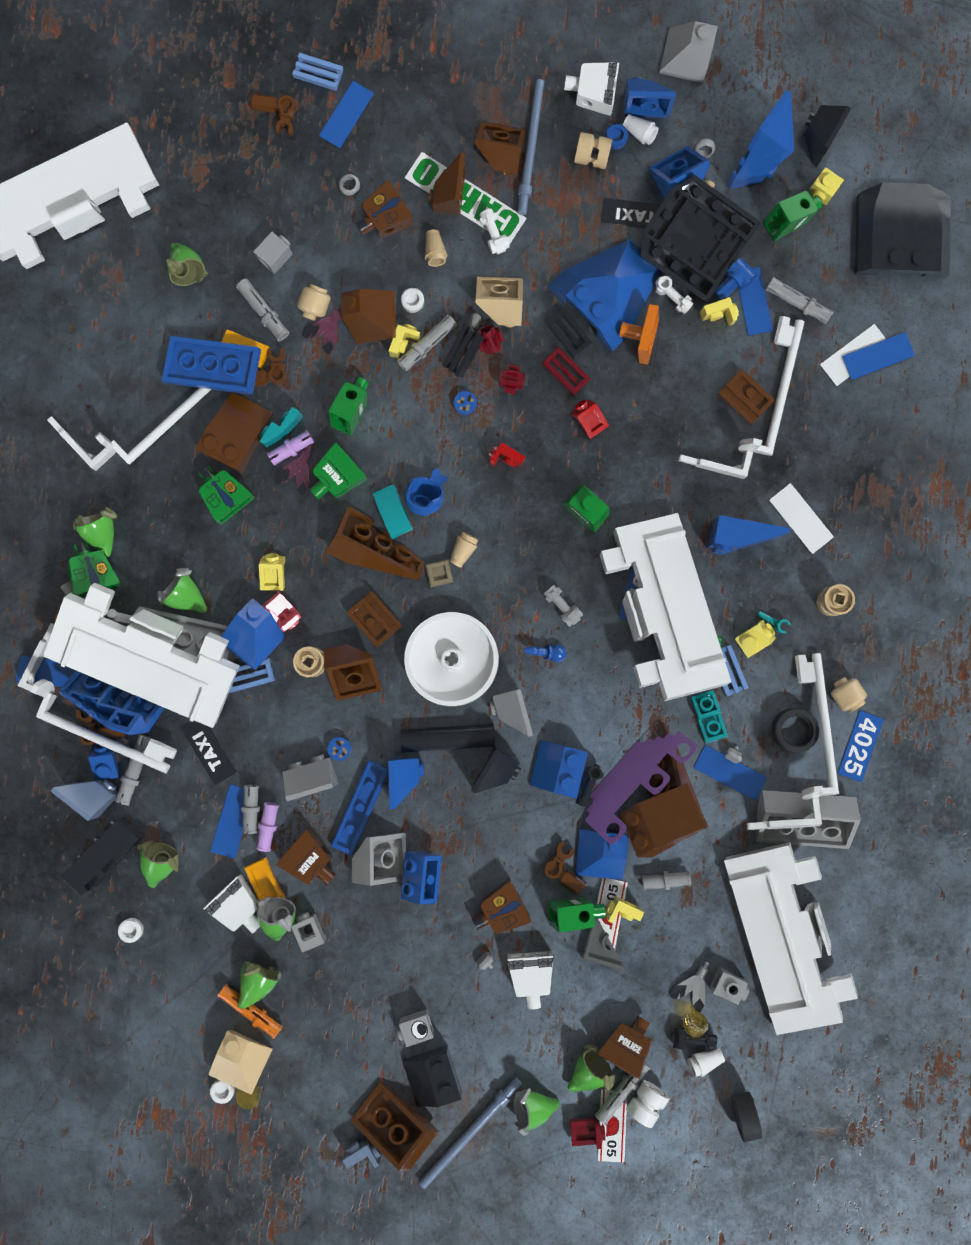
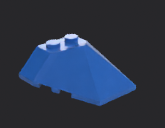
(768, 147)
(608, 289)
(111, 705)

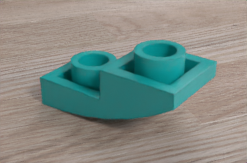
(273, 433)
(392, 511)
(709, 717)

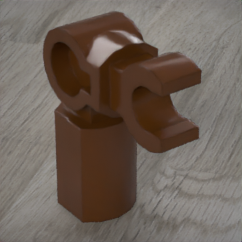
(270, 104)
(277, 373)
(88, 723)
(554, 867)

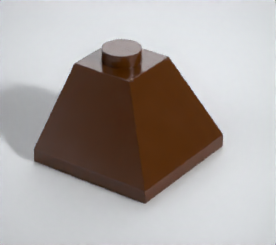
(501, 146)
(449, 188)
(369, 314)
(351, 672)

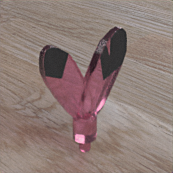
(327, 325)
(299, 468)

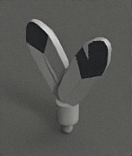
(695, 984)

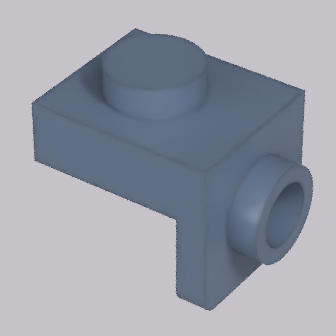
(357, 1151)

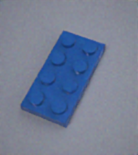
(211, 365)

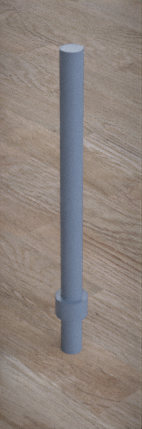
(525, 188)
(501, 1099)

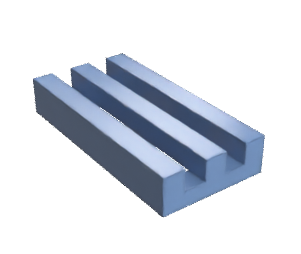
(302, 58)
(269, 670)
(743, 685)

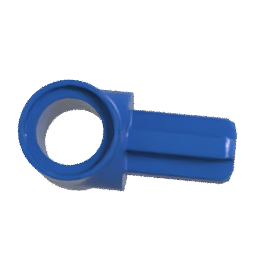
(738, 277)

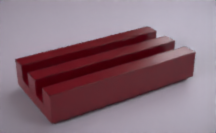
(579, 385)

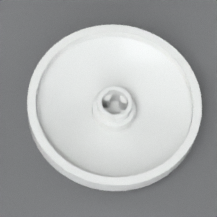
(451, 659)

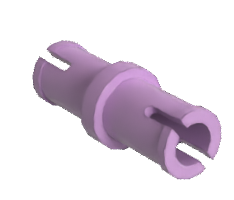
(290, 447)
(267, 826)

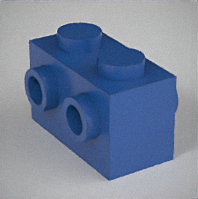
(421, 877)

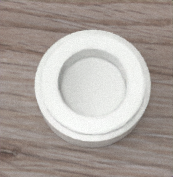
(412, 300)
(130, 930)
(221, 1092)

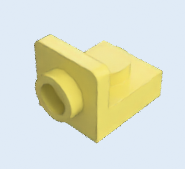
(825, 185)
(717, 309)
(400, 343)
(272, 572)
(626, 909)

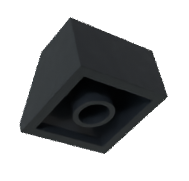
(433, 1078)

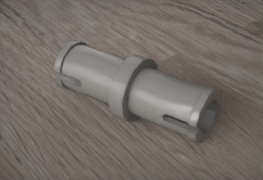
(250, 809)
(666, 880)

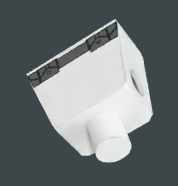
(595, 86)
(235, 906)
(531, 975)

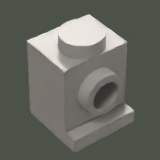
(305, 939)
(723, 980)

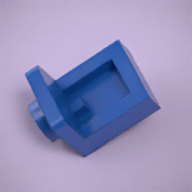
(103, 763)

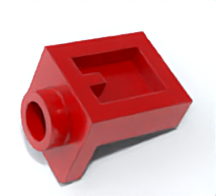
(589, 418)
(510, 456)

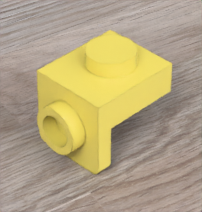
(756, 638)

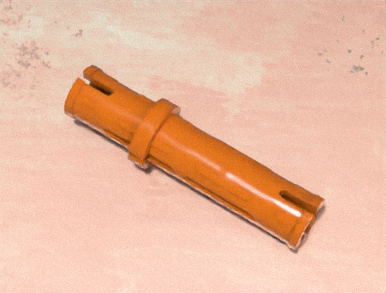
(272, 1029)

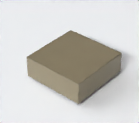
(439, 573)

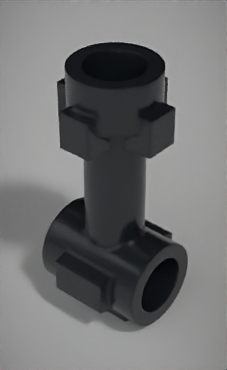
(594, 773)
(681, 1038)

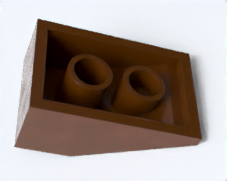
(234, 432)
(663, 821)
(394, 1127)

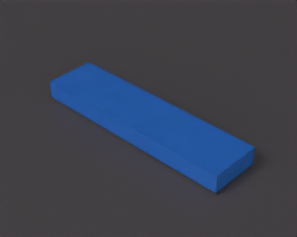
(360, 807)

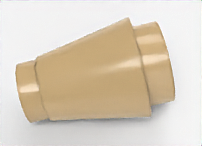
(434, 249)
(463, 548)

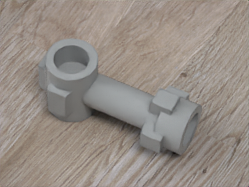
(570, 615)

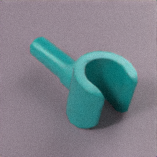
(776, 623)

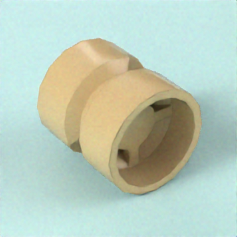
(585, 147)
(835, 600)
(309, 662)

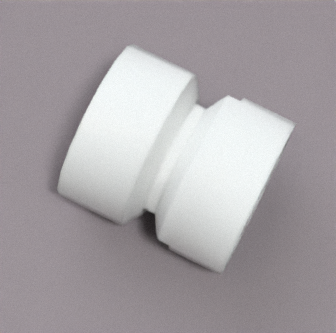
(646, 1105)

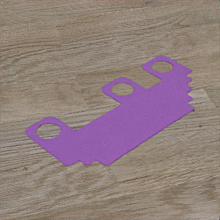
(627, 775)

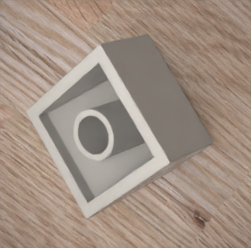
(309, 778)

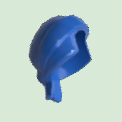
(425, 494)

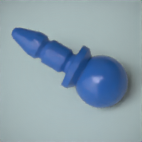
(556, 652)

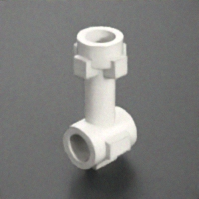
(497, 244)
(664, 286)

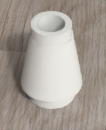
(641, 129)
(704, 1062)

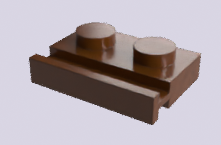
(746, 397)
(374, 619)

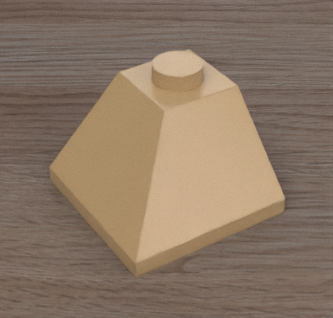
(501, 299)
(240, 1061)

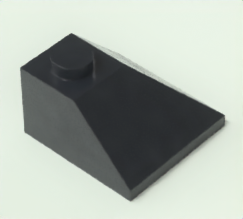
(823, 129)
(496, 772)

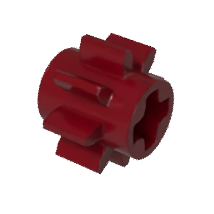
(492, 339)
(512, 379)

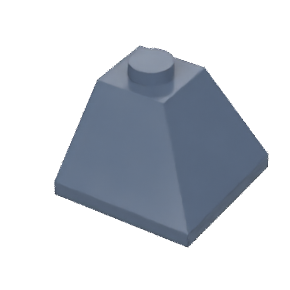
(88, 798)

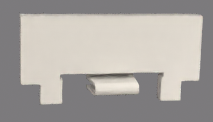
(68, 192)
(668, 606)
(142, 656)
(787, 939)

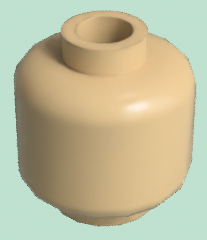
(313, 302)
(848, 694)

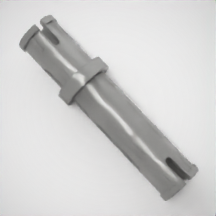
(797, 299)
(268, 317)
(422, 347)
(132, 773)
(608, 1110)

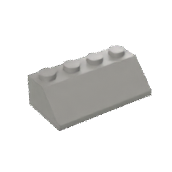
(838, 816)

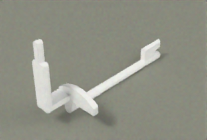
(785, 336)
(111, 448)
(812, 673)
(154, 752)

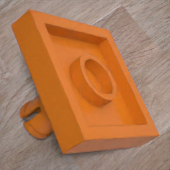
(644, 333)

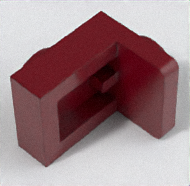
(587, 1132)

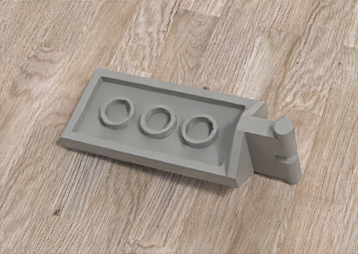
(193, 630)

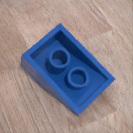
(732, 534)

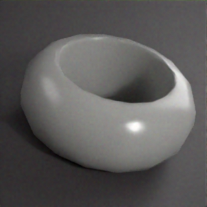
(705, 142)
(349, 177)

